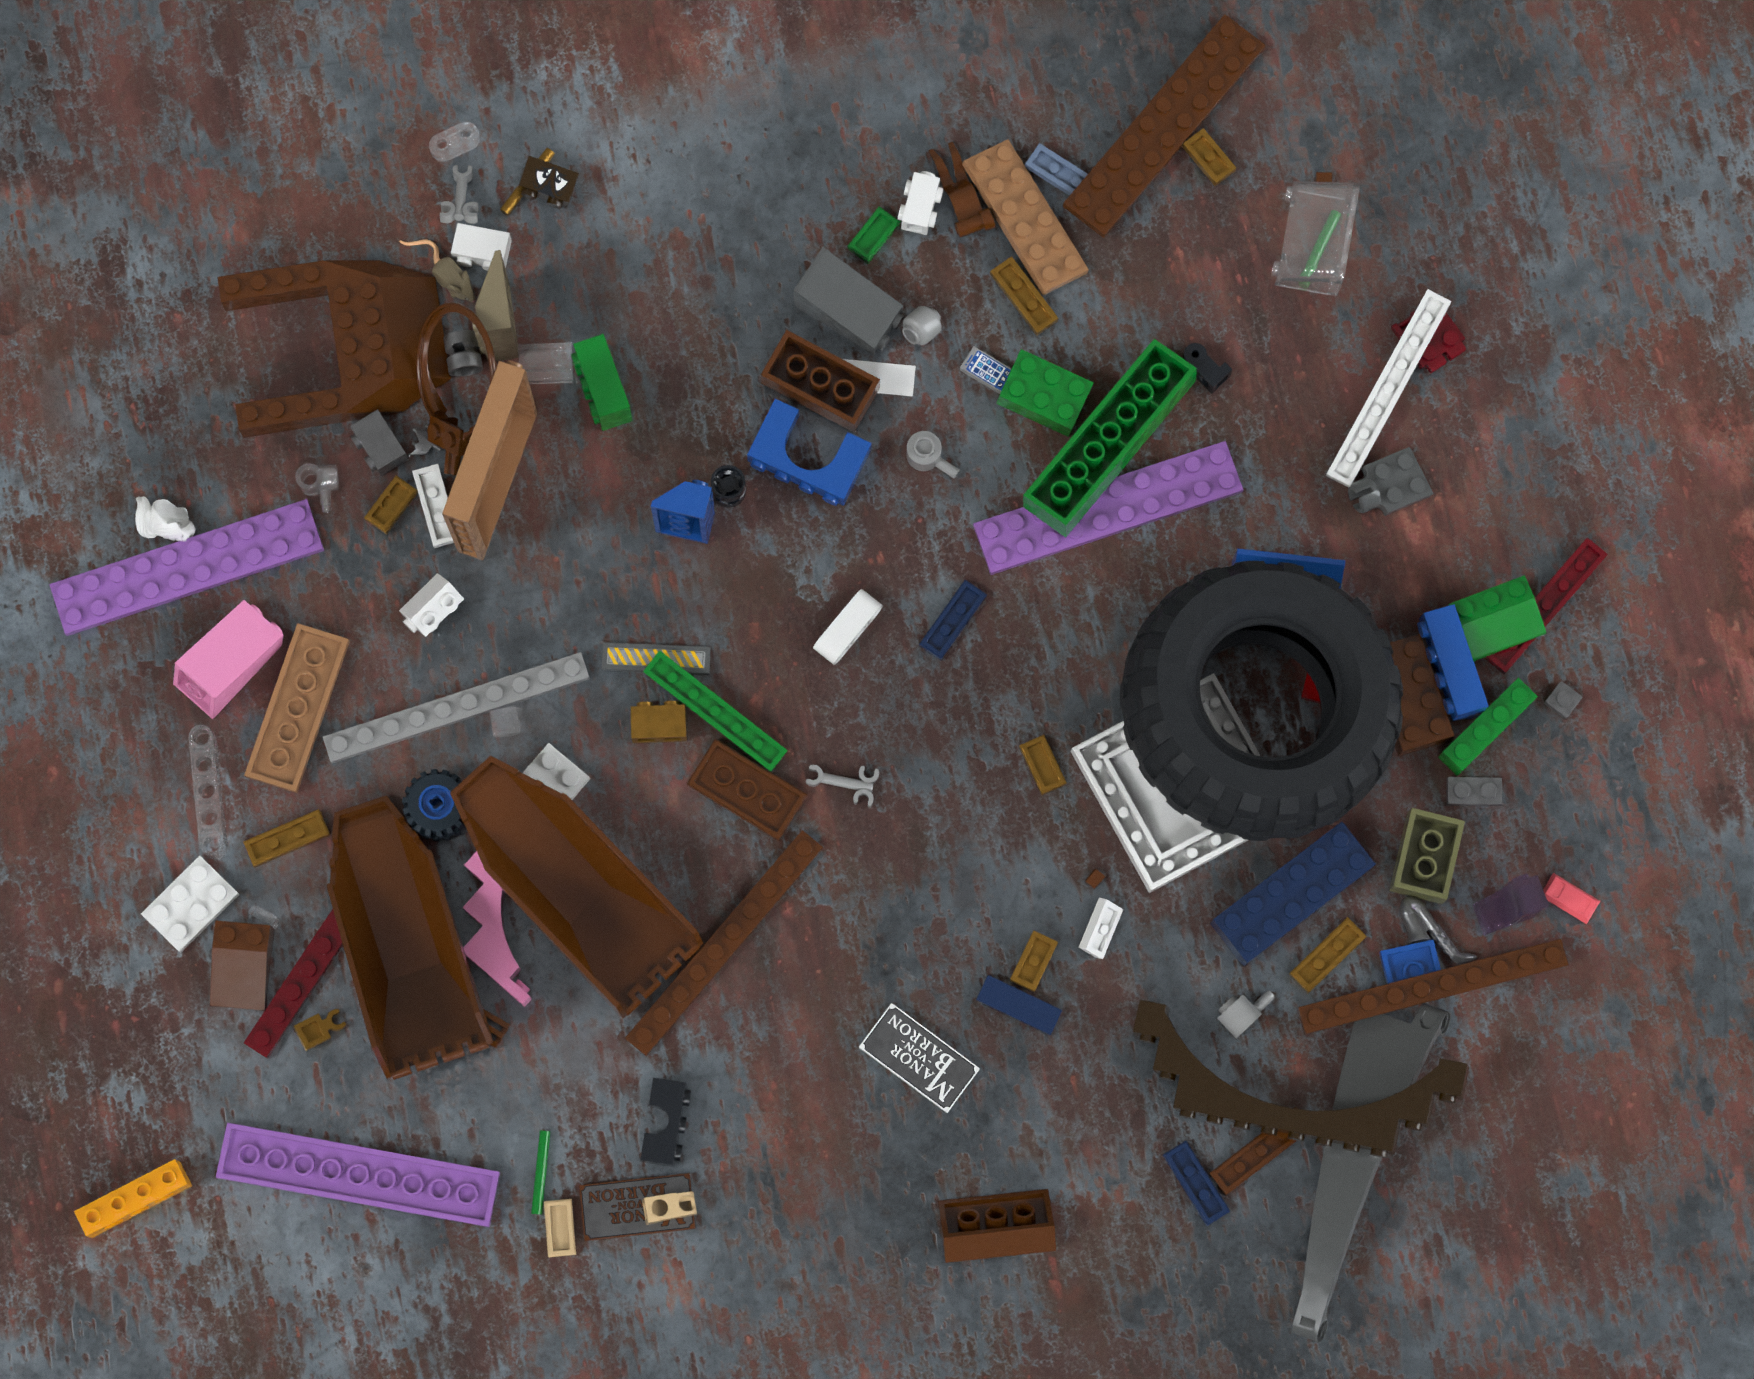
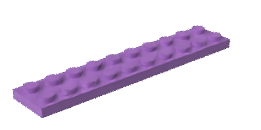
(1126, 504)
(186, 567)
(358, 1174)

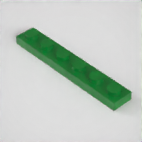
(715, 711)

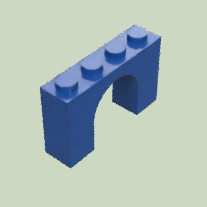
(831, 482)

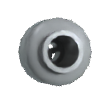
(921, 325)

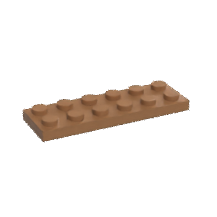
(1025, 217)
(297, 708)

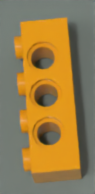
(133, 1198)

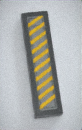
(636, 657)

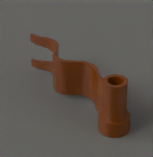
(962, 196)

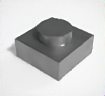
(1563, 700)

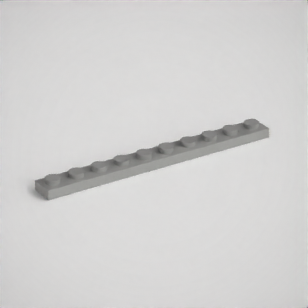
(456, 707)

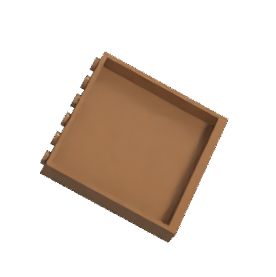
(490, 460)

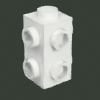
(922, 195)
(431, 605)

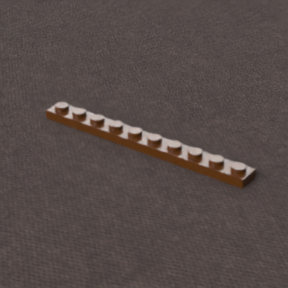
(724, 943)
(1432, 986)

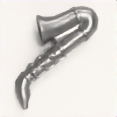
(1419, 920)

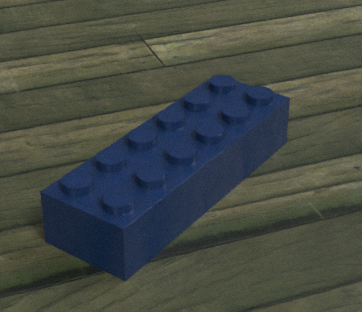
(1292, 894)

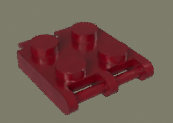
(1445, 341)

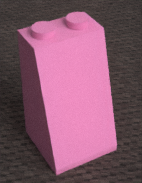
(227, 658)

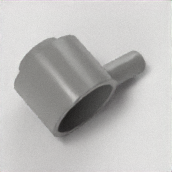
(925, 454)
(1241, 1013)

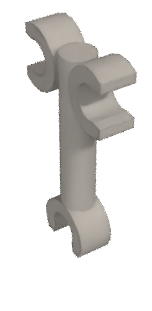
(460, 209)
(864, 785)

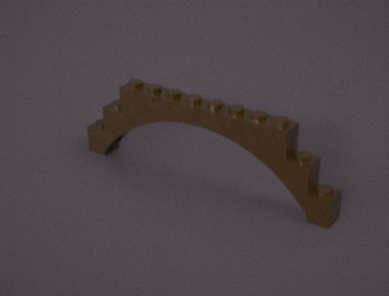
(1364, 1127)

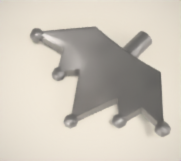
(424, 445)

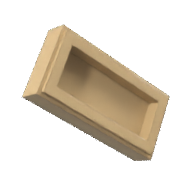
(560, 1228)

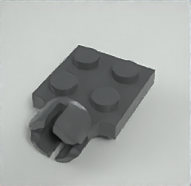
(1390, 484)

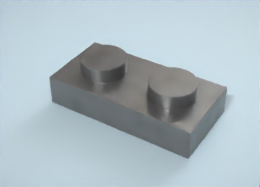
(1473, 791)

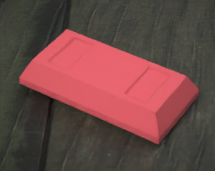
(1570, 898)

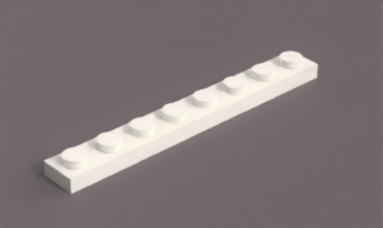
(1388, 388)

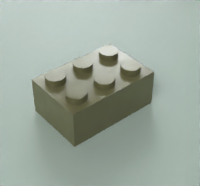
(1427, 856)

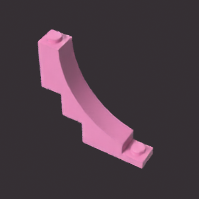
(490, 945)

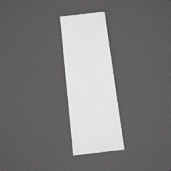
(894, 378)

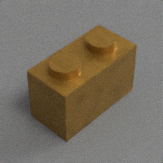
(658, 722)

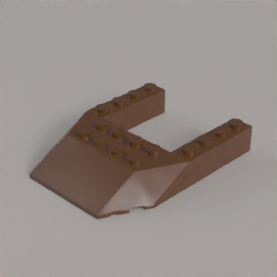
(376, 334)

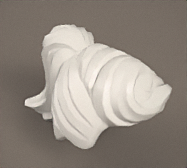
(163, 520)

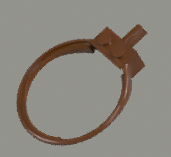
(443, 429)

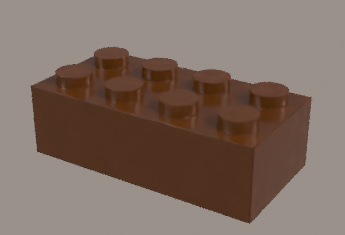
(820, 381)
(1422, 706)

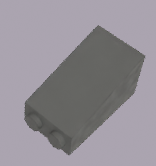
(847, 302)

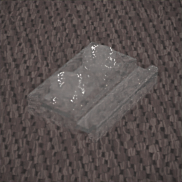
(547, 362)

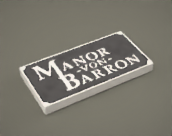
(919, 1058)

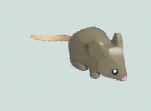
(449, 274)

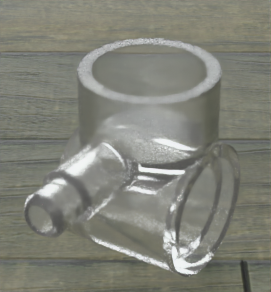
(326, 481)

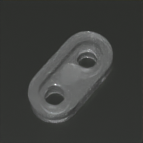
(455, 142)

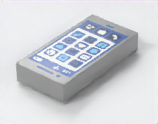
(985, 369)

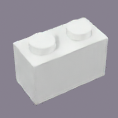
(477, 245)

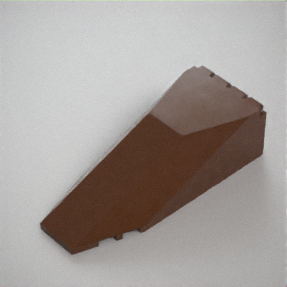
(574, 884)
(401, 942)

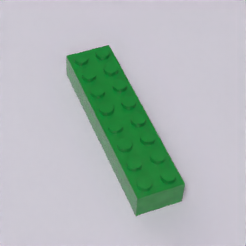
(1109, 438)

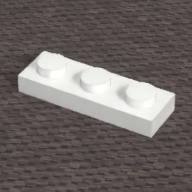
(433, 500)

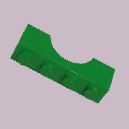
(1487, 726)

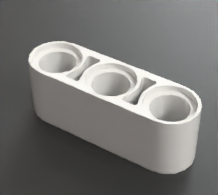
(848, 626)

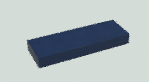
(953, 620)
(1019, 1005)
(1196, 1183)

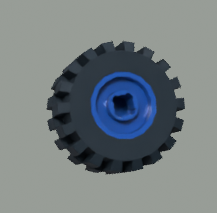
(431, 807)

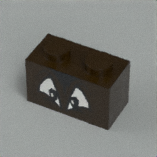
(547, 182)

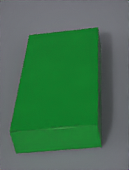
(873, 235)

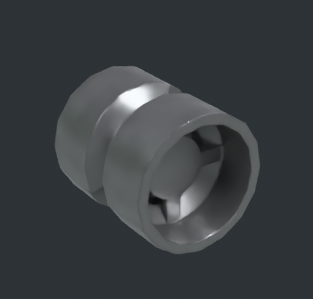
(463, 356)

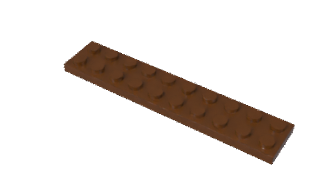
(1164, 126)

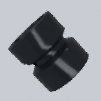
(728, 486)

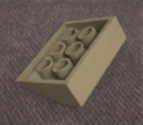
(496, 312)

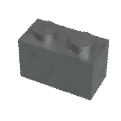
(378, 442)

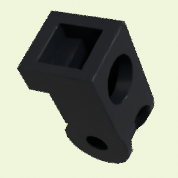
(1208, 372)

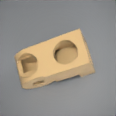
(668, 1207)

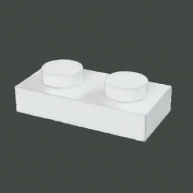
(1100, 928)

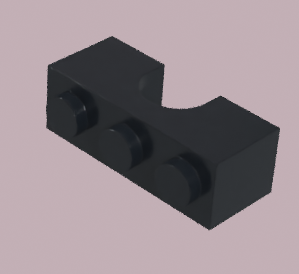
(664, 1147)

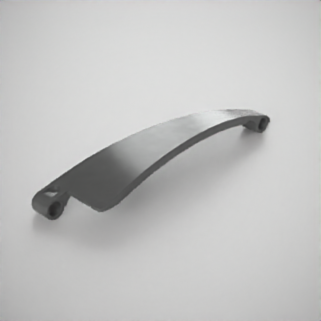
(1379, 1062)

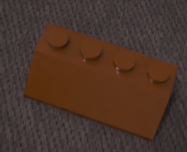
(997, 1225)

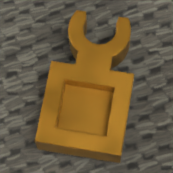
(315, 1030)

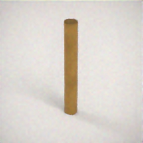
(516, 196)

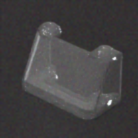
(1317, 236)

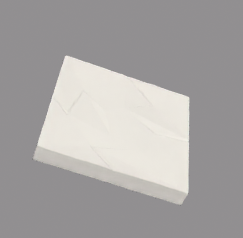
(1153, 833)

